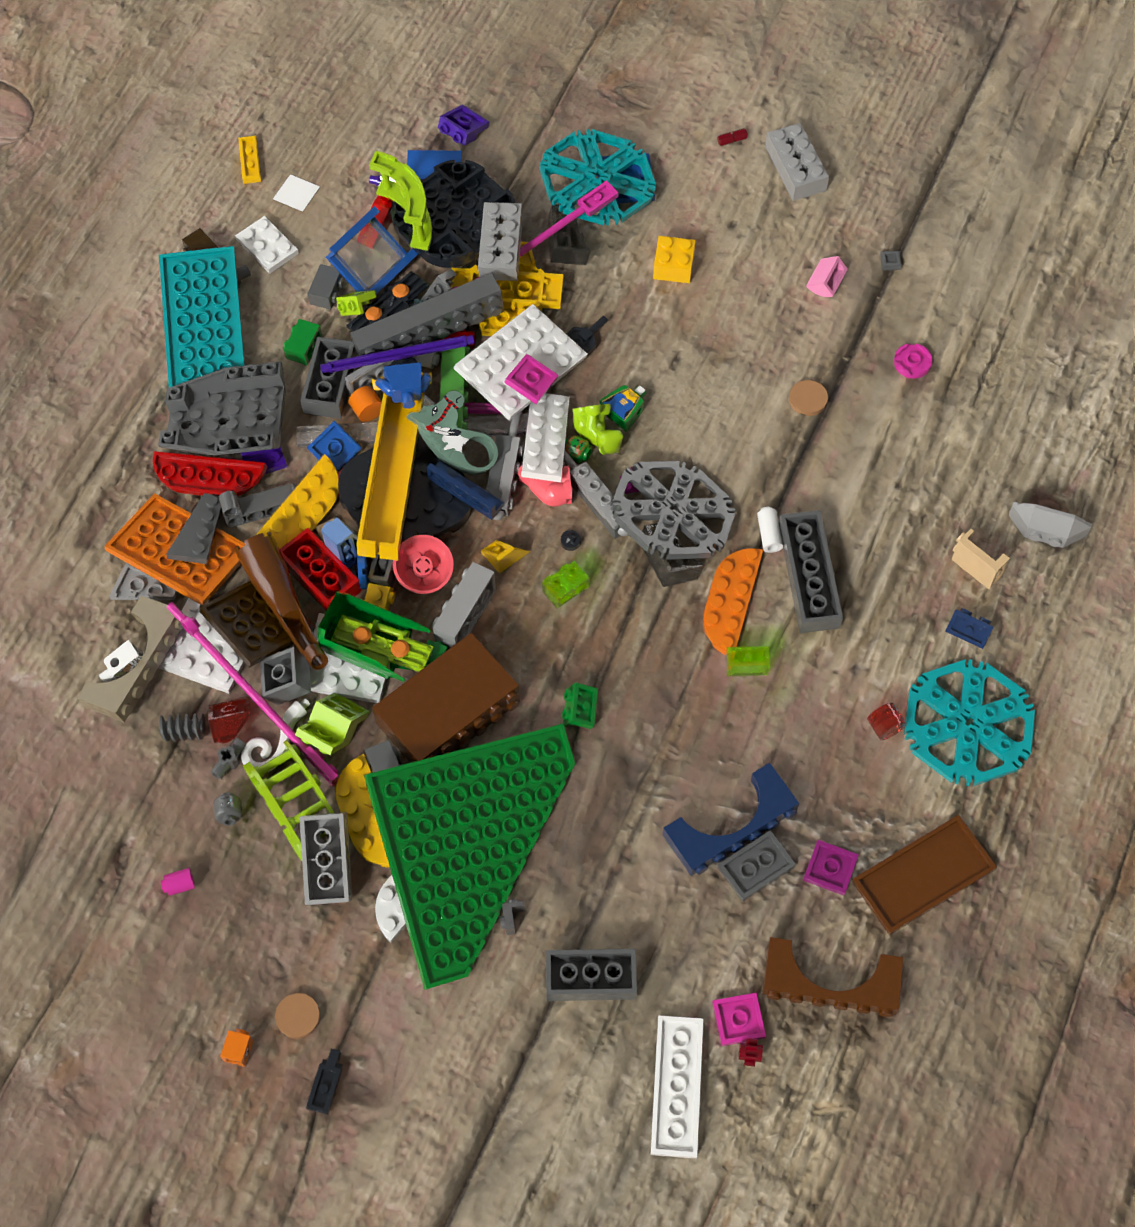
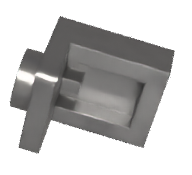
(506, 920)

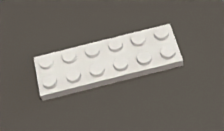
(546, 438)
(677, 1087)

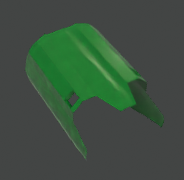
(366, 612)

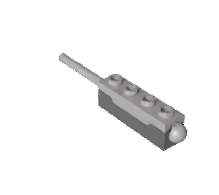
(502, 474)
(594, 494)

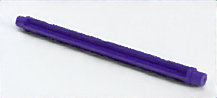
(396, 354)

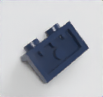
(969, 628)

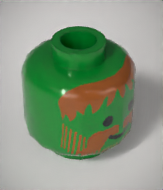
(578, 449)

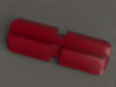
(728, 138)

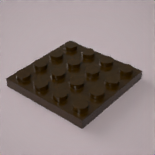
(247, 624)

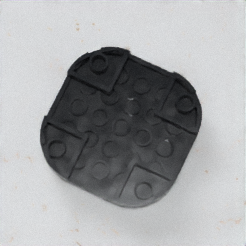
(455, 207)
(429, 506)

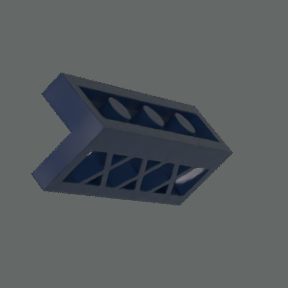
(464, 489)

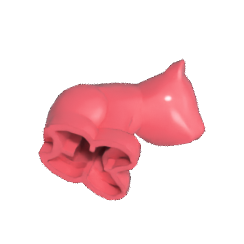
(550, 492)

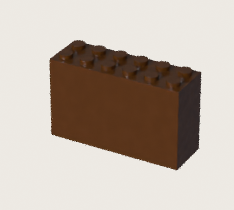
(447, 702)

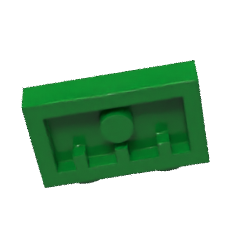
(580, 706)

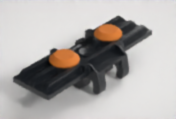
(392, 301)

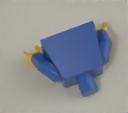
(403, 383)

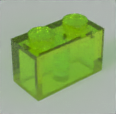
(747, 661)

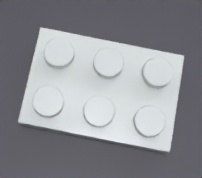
(267, 244)

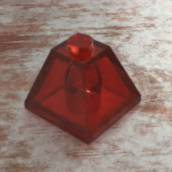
(228, 718)

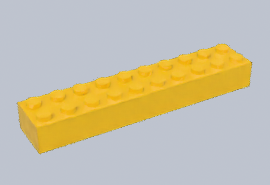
(389, 481)

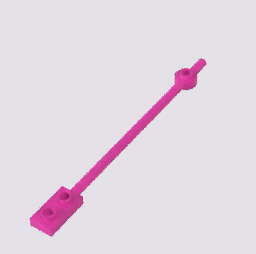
(588, 204)
(314, 757)

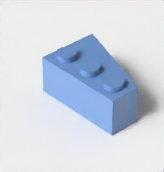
(341, 541)

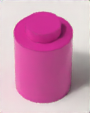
(178, 882)

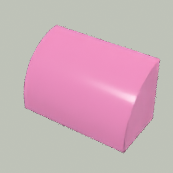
(827, 276)

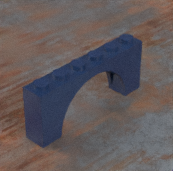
(700, 850)

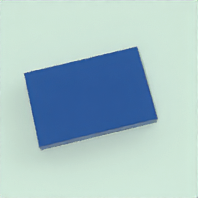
(424, 160)

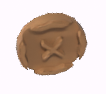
(808, 397)
(297, 1016)

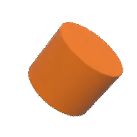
(365, 403)

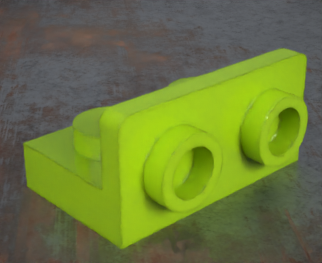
(352, 303)

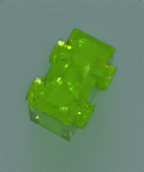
(565, 584)

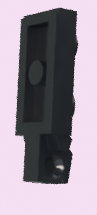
(325, 1084)

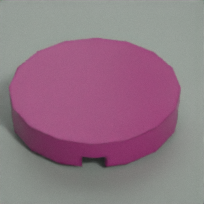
(913, 361)

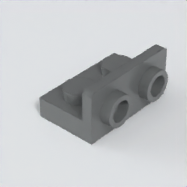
(440, 285)

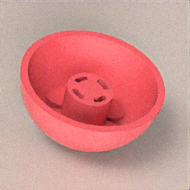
(423, 553)

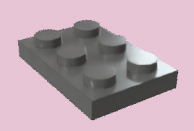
(756, 866)

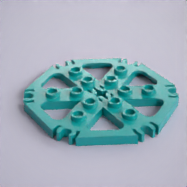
(593, 165)
(966, 736)

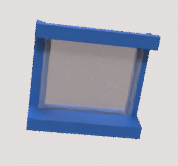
(368, 254)

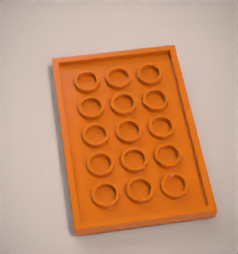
(150, 535)

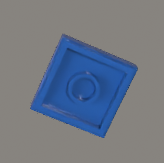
(336, 445)

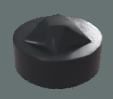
(570, 540)

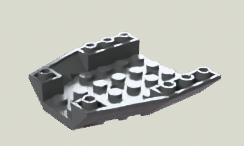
(232, 396)

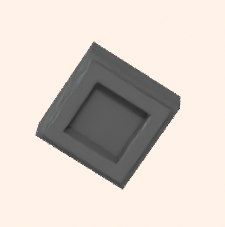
(890, 260)

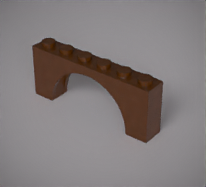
(877, 994)

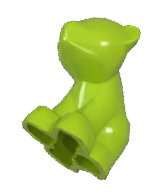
(590, 425)

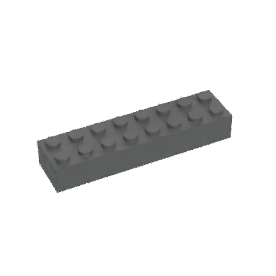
(432, 318)

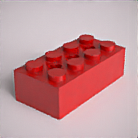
(318, 568)

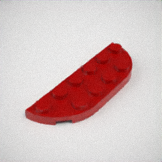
(206, 474)

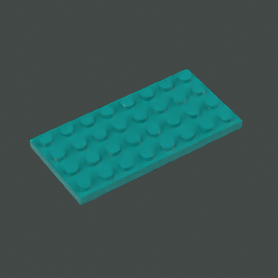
(200, 313)

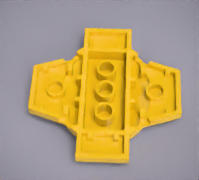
(532, 287)

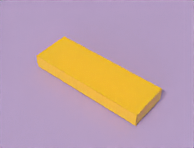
(249, 159)

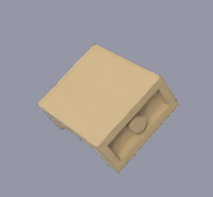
(977, 562)

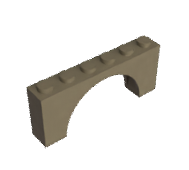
(120, 696)

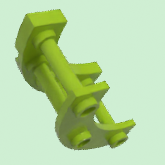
(407, 192)
(275, 804)

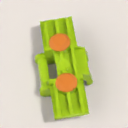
(362, 638)

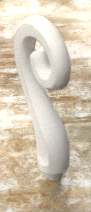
(291, 717)

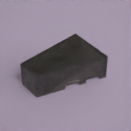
(568, 243)
(672, 570)

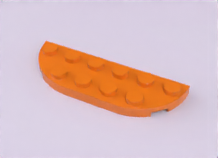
(730, 598)

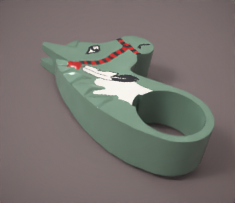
(445, 439)

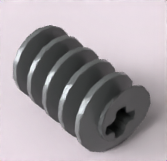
(182, 728)

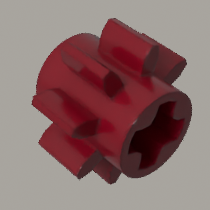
(750, 1052)

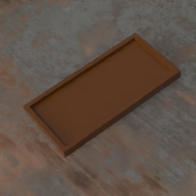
(924, 874)

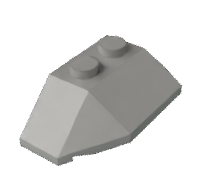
(1048, 525)

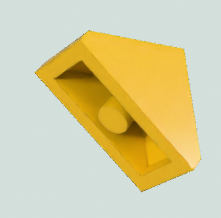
(502, 555)

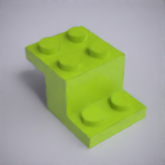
(332, 723)

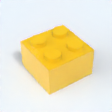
(674, 259)

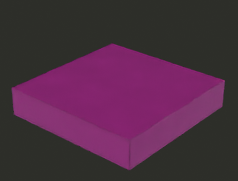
(830, 867)

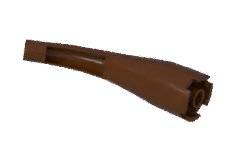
(271, 578)

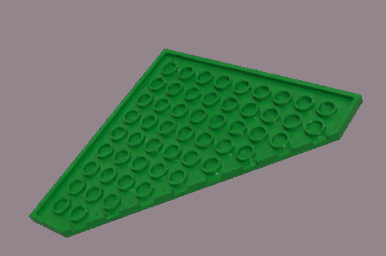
(461, 837)

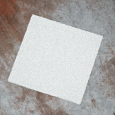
(296, 192)

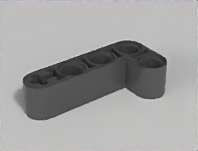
(254, 506)

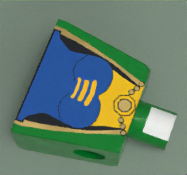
(625, 405)

